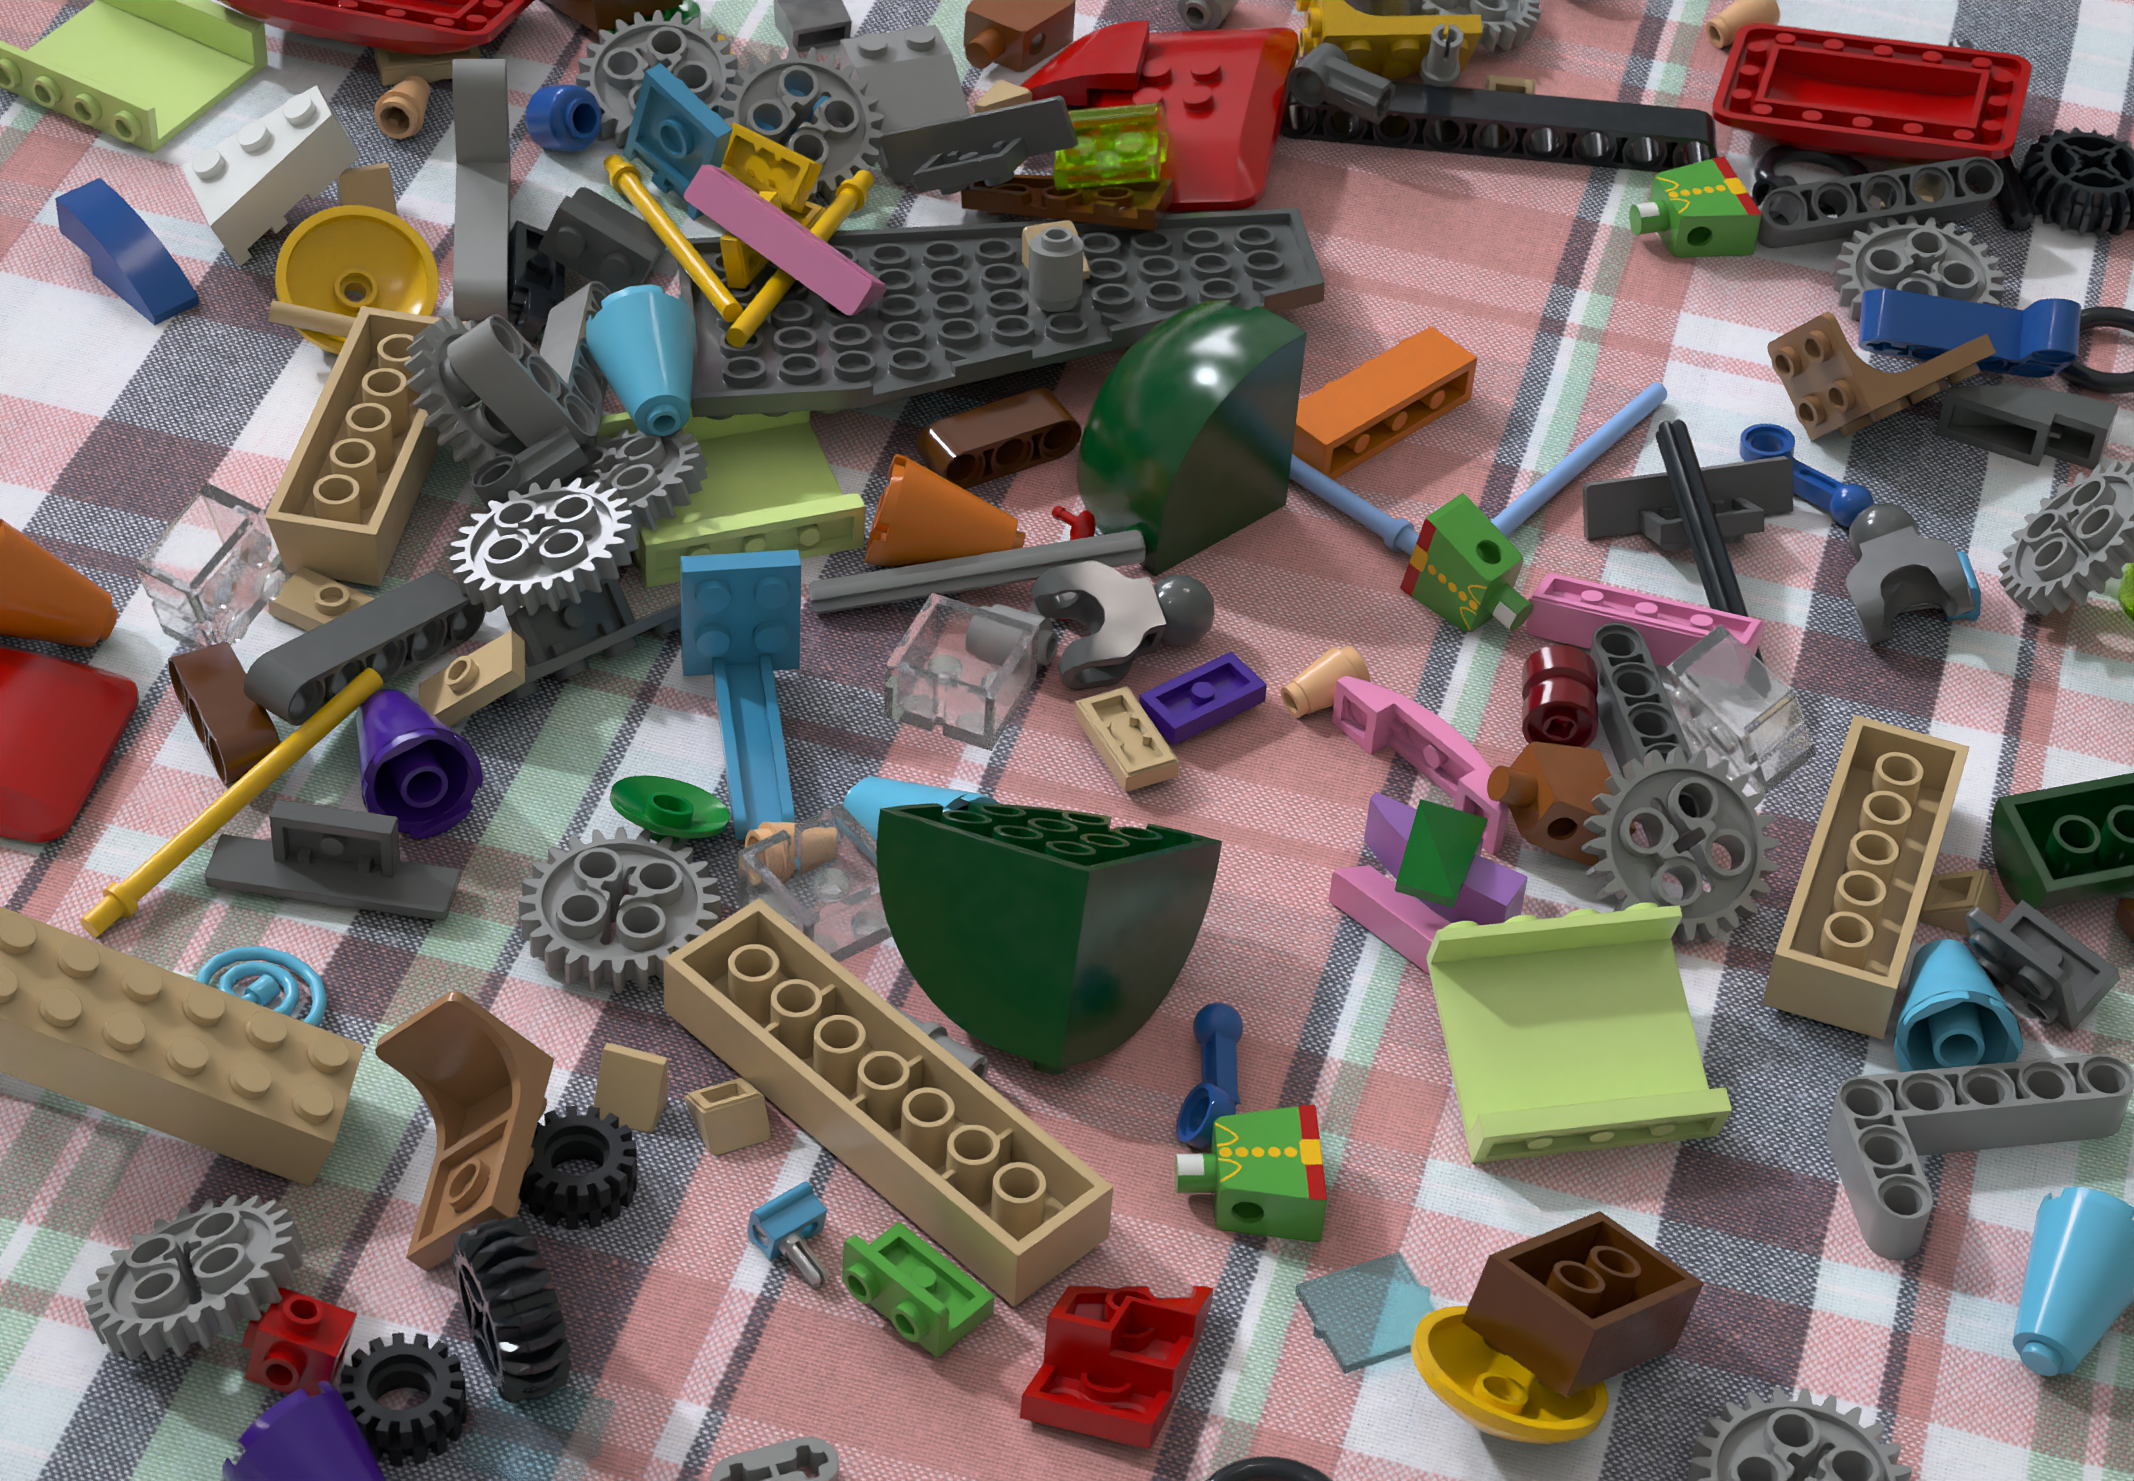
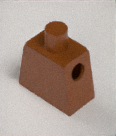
(1016, 31)
(1552, 795)

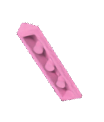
(783, 240)
(1574, 609)
(1388, 914)

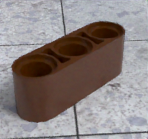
(999, 438)
(227, 723)

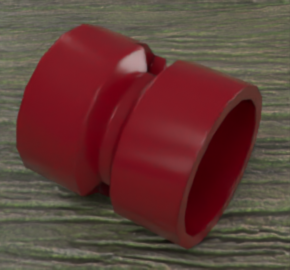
(1560, 697)

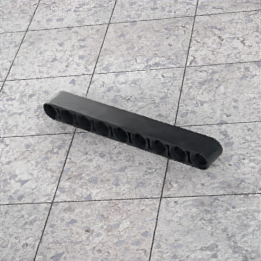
(1577, 131)

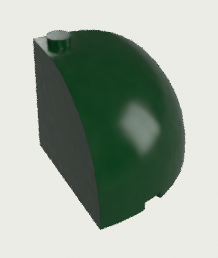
(1194, 430)
(1042, 920)

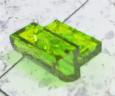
(1114, 146)

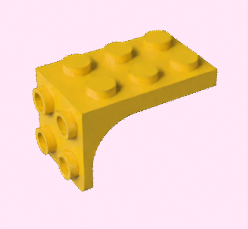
(1381, 43)

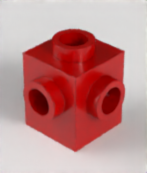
(298, 1343)

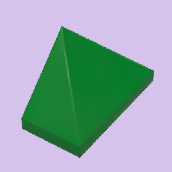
(1439, 853)

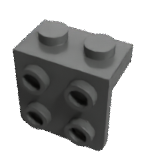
(602, 241)
(2041, 963)

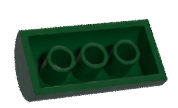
(2066, 842)

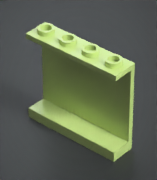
(139, 65)
(761, 495)
(1571, 1034)

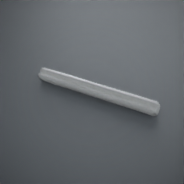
(971, 572)

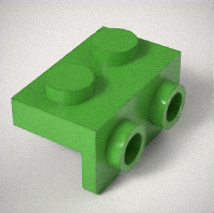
(915, 1288)

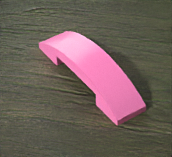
(1384, 717)

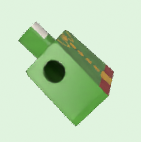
(1700, 211)
(1466, 569)
(1262, 1173)

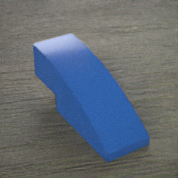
(124, 251)

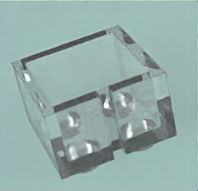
(212, 570)
(961, 671)
(1740, 710)
(834, 885)

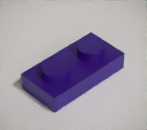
(1203, 698)

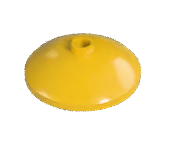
(357, 252)
(1496, 1390)

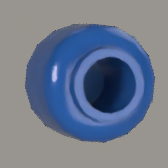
(563, 118)

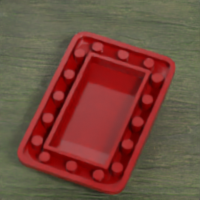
(390, 24)
(1871, 95)
(1221, 107)
(54, 738)

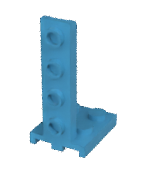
(679, 132)
(740, 628)

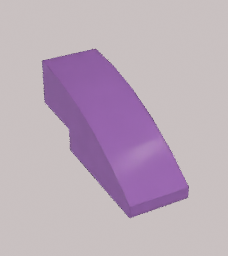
(1489, 891)

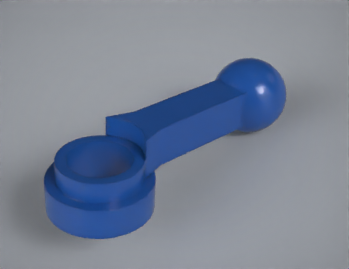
(1842, 500)
(1217, 1031)

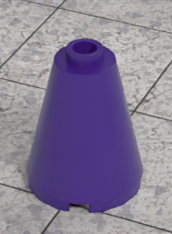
(414, 765)
(305, 1442)

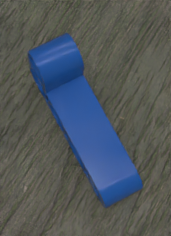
(1923, 326)

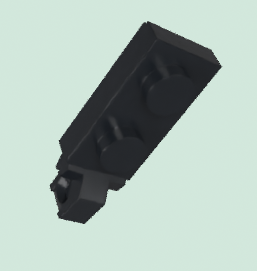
(533, 280)

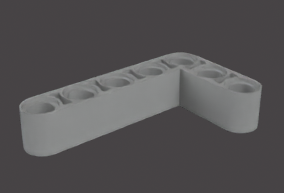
(481, 188)
(534, 389)
(1895, 1117)

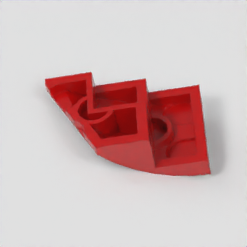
(1098, 60)
(1115, 1361)

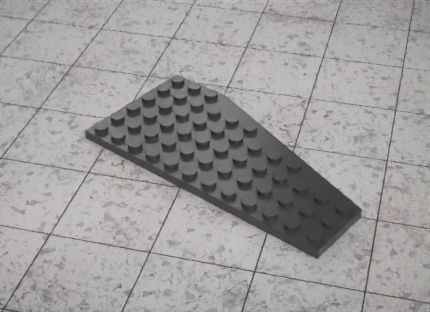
(965, 309)

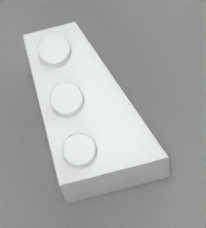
(268, 168)

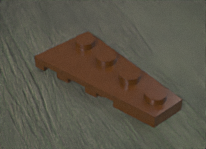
(1122, 205)

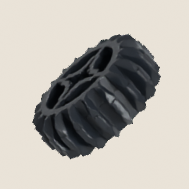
(2081, 181)
(511, 1309)

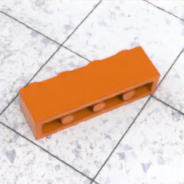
(1382, 402)

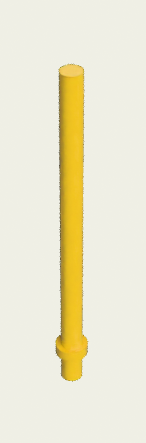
(627, 181)
(850, 197)
(123, 898)

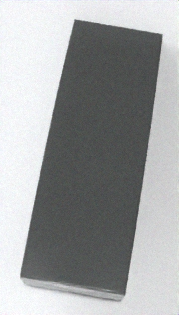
(2028, 423)

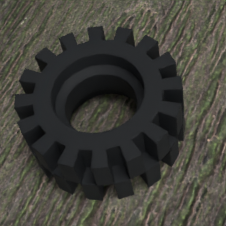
(586, 1194)
(406, 1367)

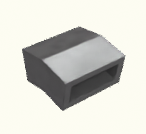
(812, 23)

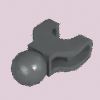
(1900, 571)
(1123, 617)

